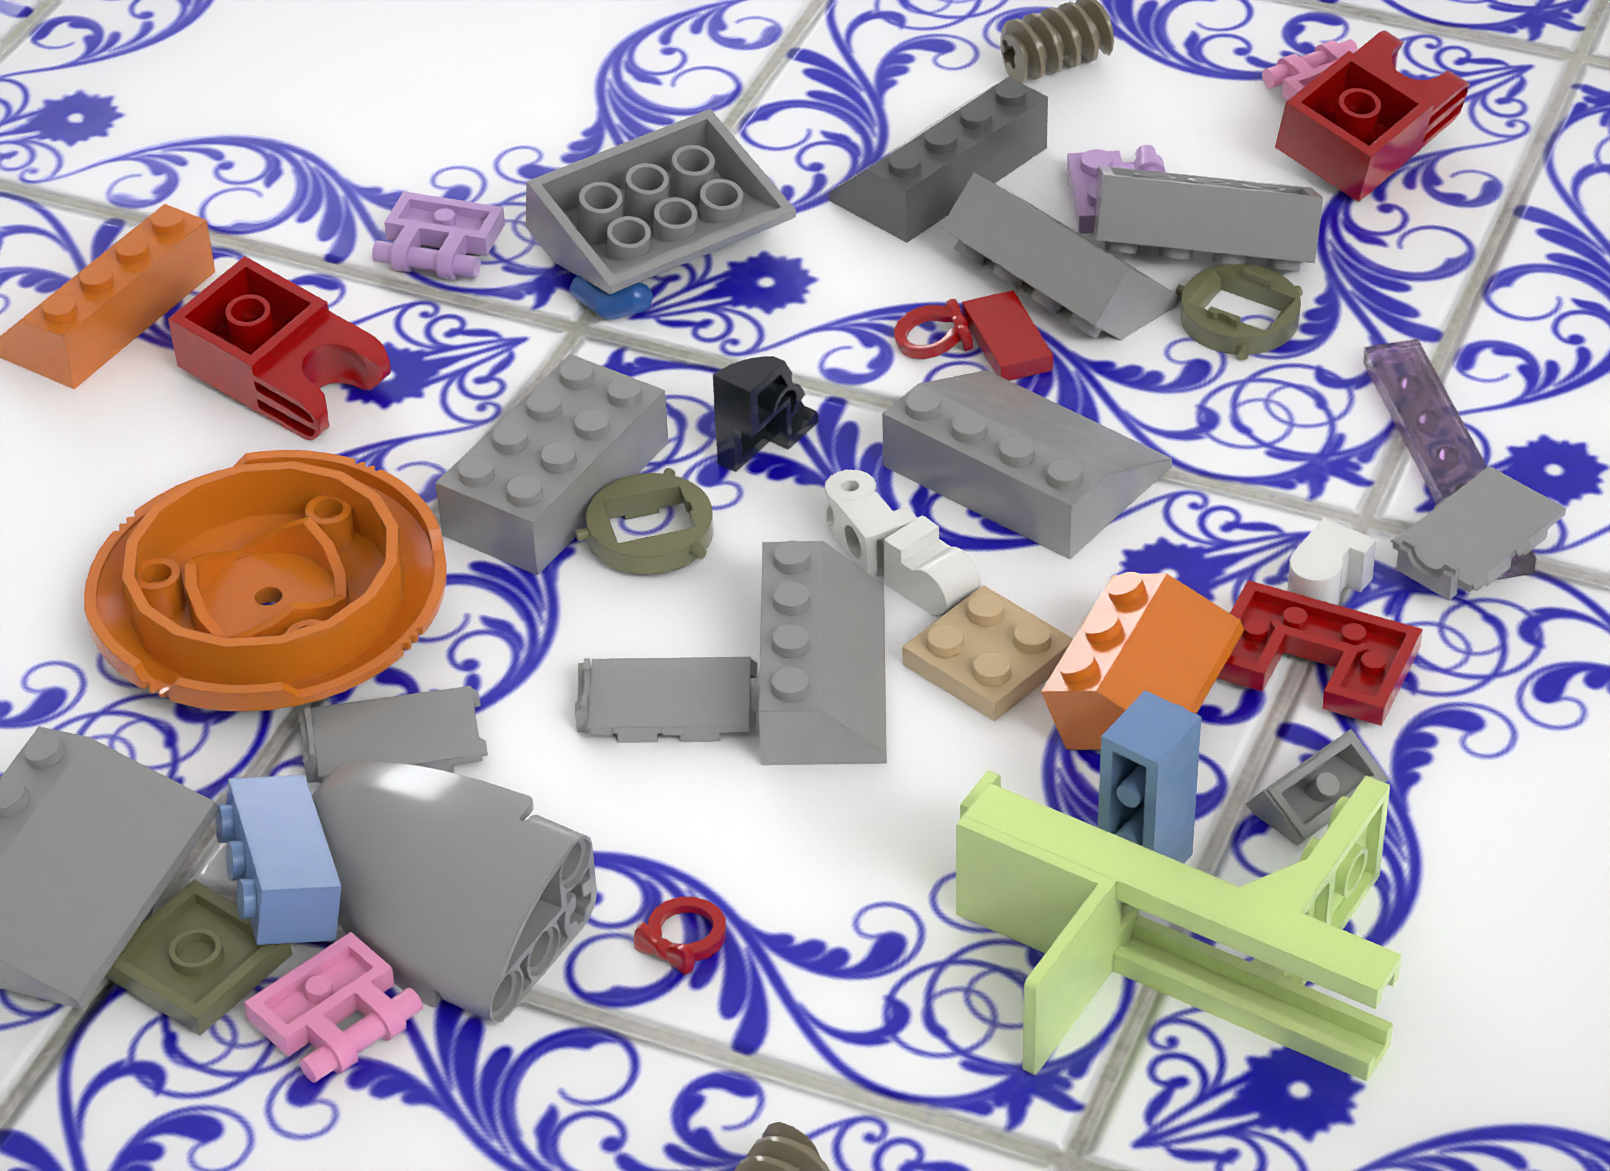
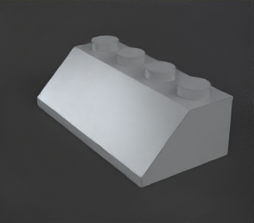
(1206, 216)
(1054, 261)
(820, 658)

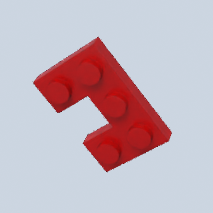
(1367, 650)

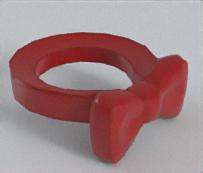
(948, 313)
(681, 956)

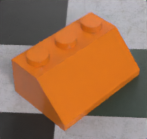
(1138, 638)

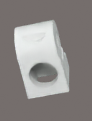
(1330, 561)
(927, 568)

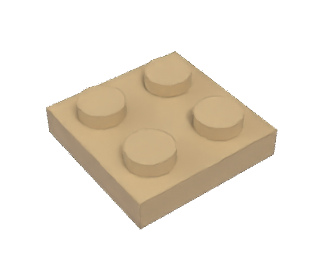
(987, 652)

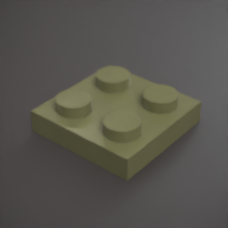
(195, 958)

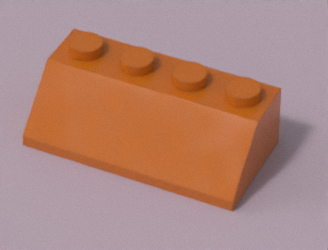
(113, 298)

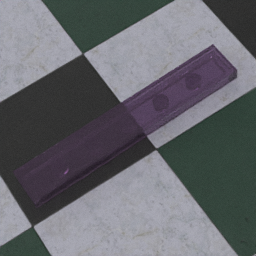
(1429, 424)

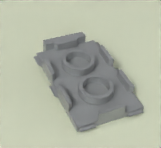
(1475, 534)
(666, 697)
(411, 729)

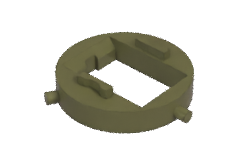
(1223, 330)
(643, 496)

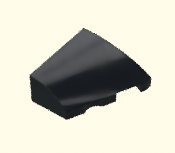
(757, 406)

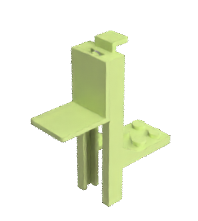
(1080, 900)

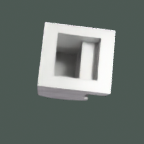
(862, 518)

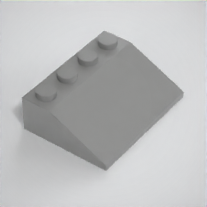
(652, 203)
(1017, 458)
(83, 859)

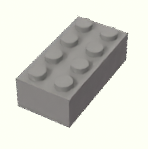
(546, 460)

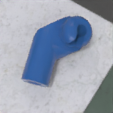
(612, 306)

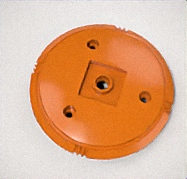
(323, 537)

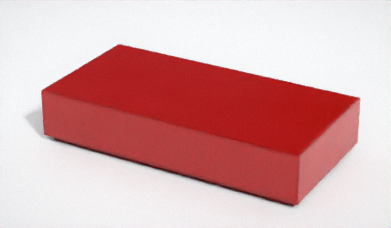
(1007, 336)

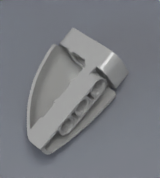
(454, 881)

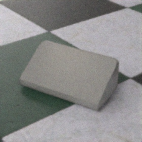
(1307, 795)

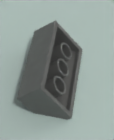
(928, 172)

